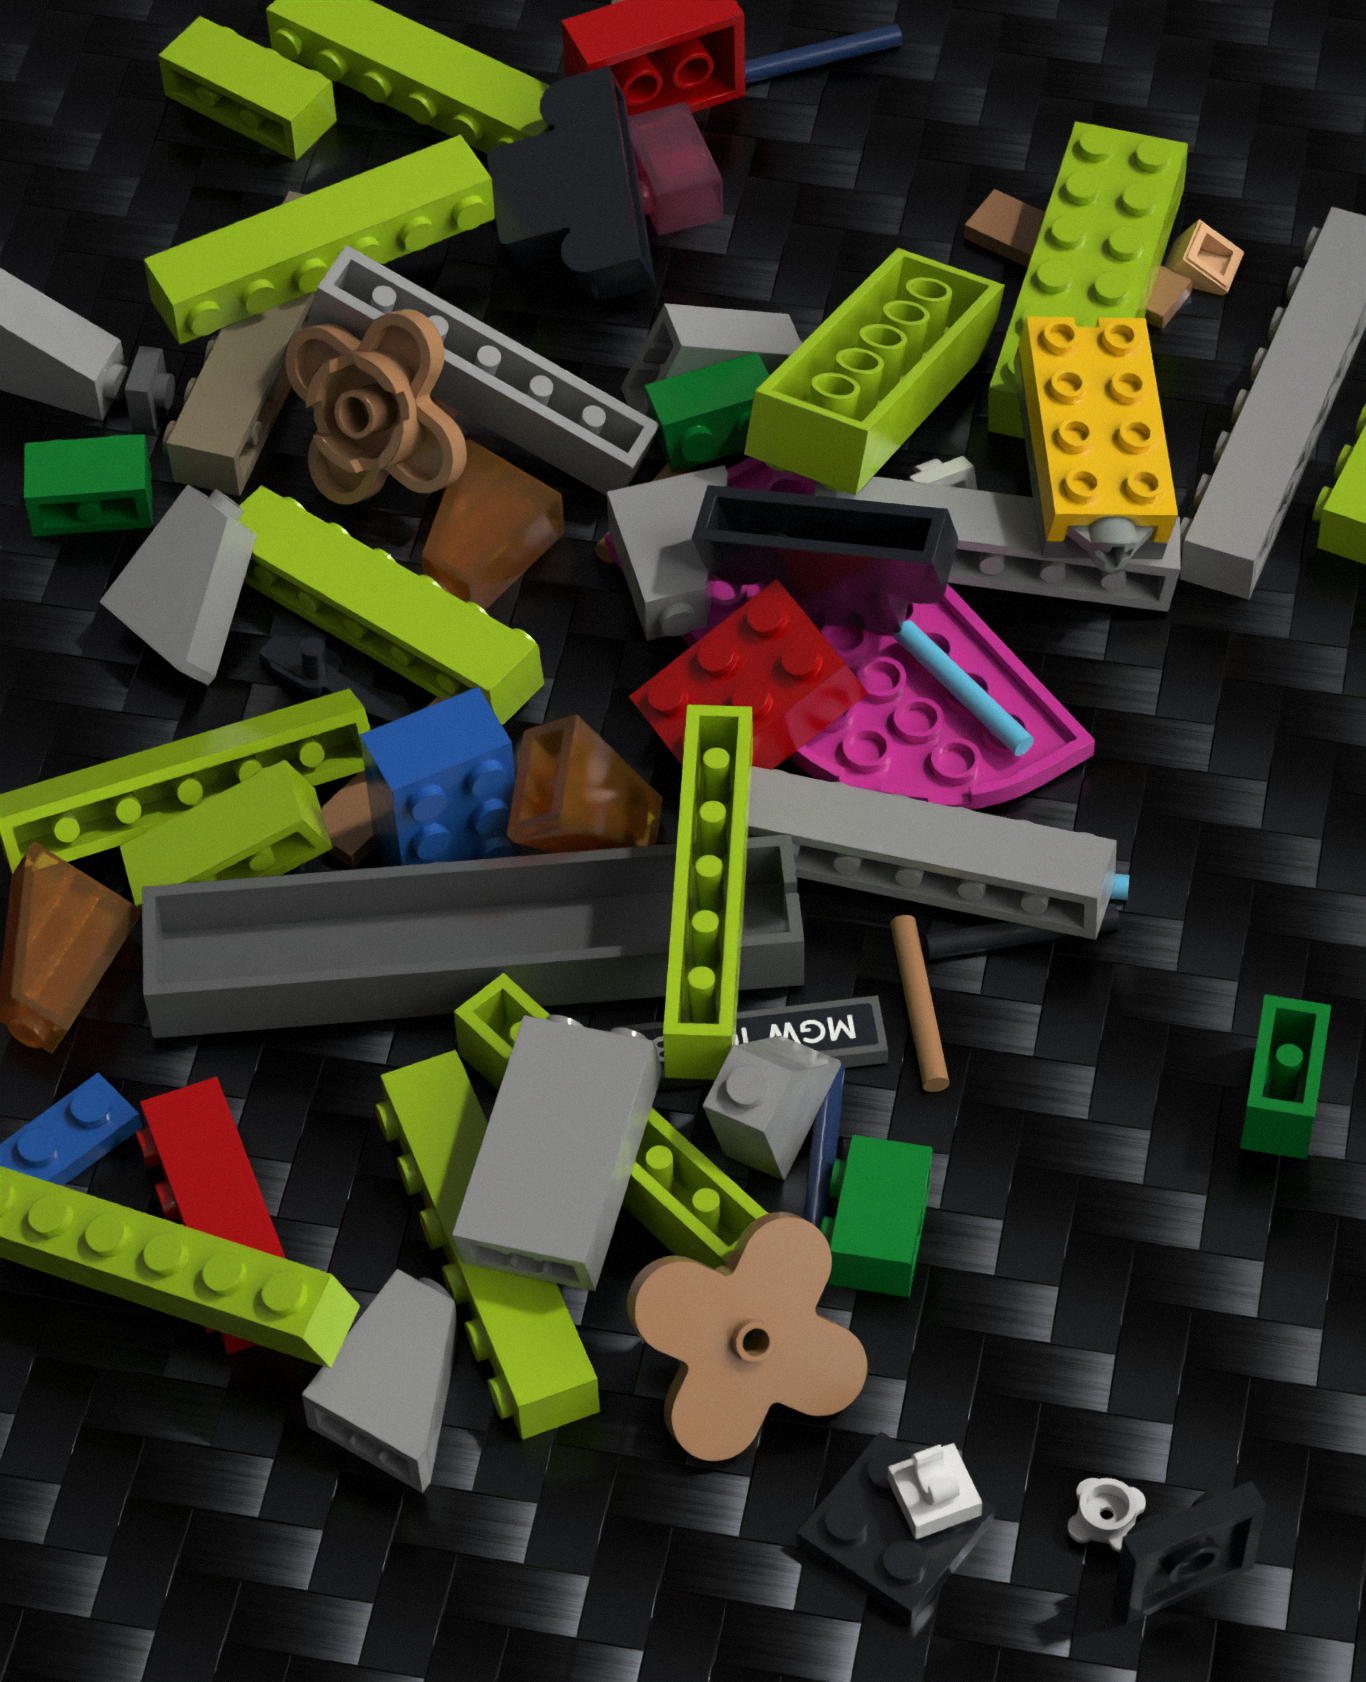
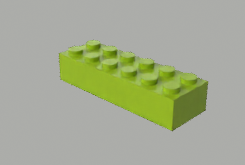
(1095, 243)
(873, 371)

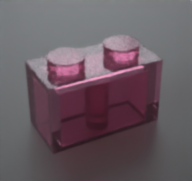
(675, 169)

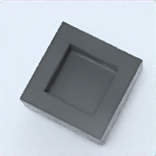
(148, 388)

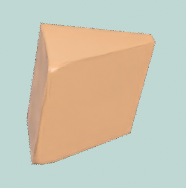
(1205, 258)

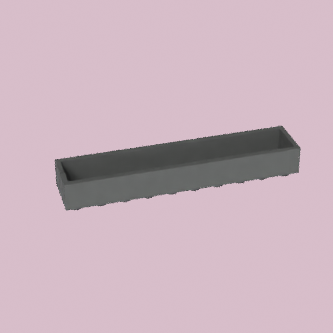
(439, 934)

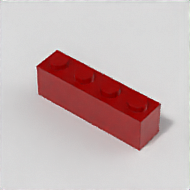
(205, 1172)

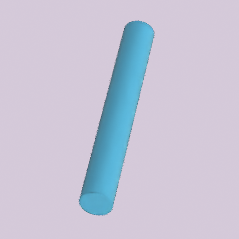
(964, 688)

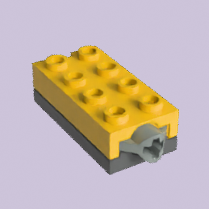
(1095, 440)

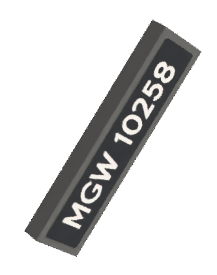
(840, 1028)

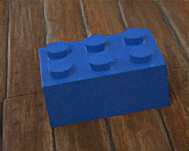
(441, 784)

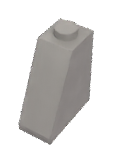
(699, 337)
(56, 353)
(654, 546)
(186, 582)
(768, 1101)
(391, 1380)

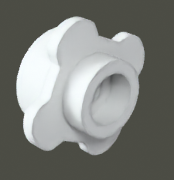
(1101, 1495)

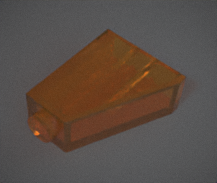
(490, 528)
(579, 793)
(56, 945)

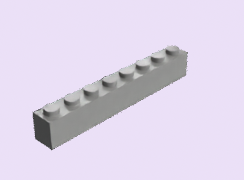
(1281, 413)

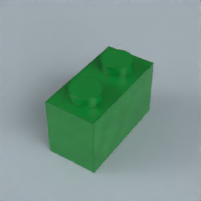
(705, 410)
(88, 485)
(1285, 1077)
(878, 1214)

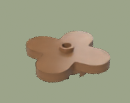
(375, 407)
(707, 1311)

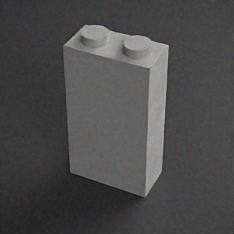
(558, 1151)

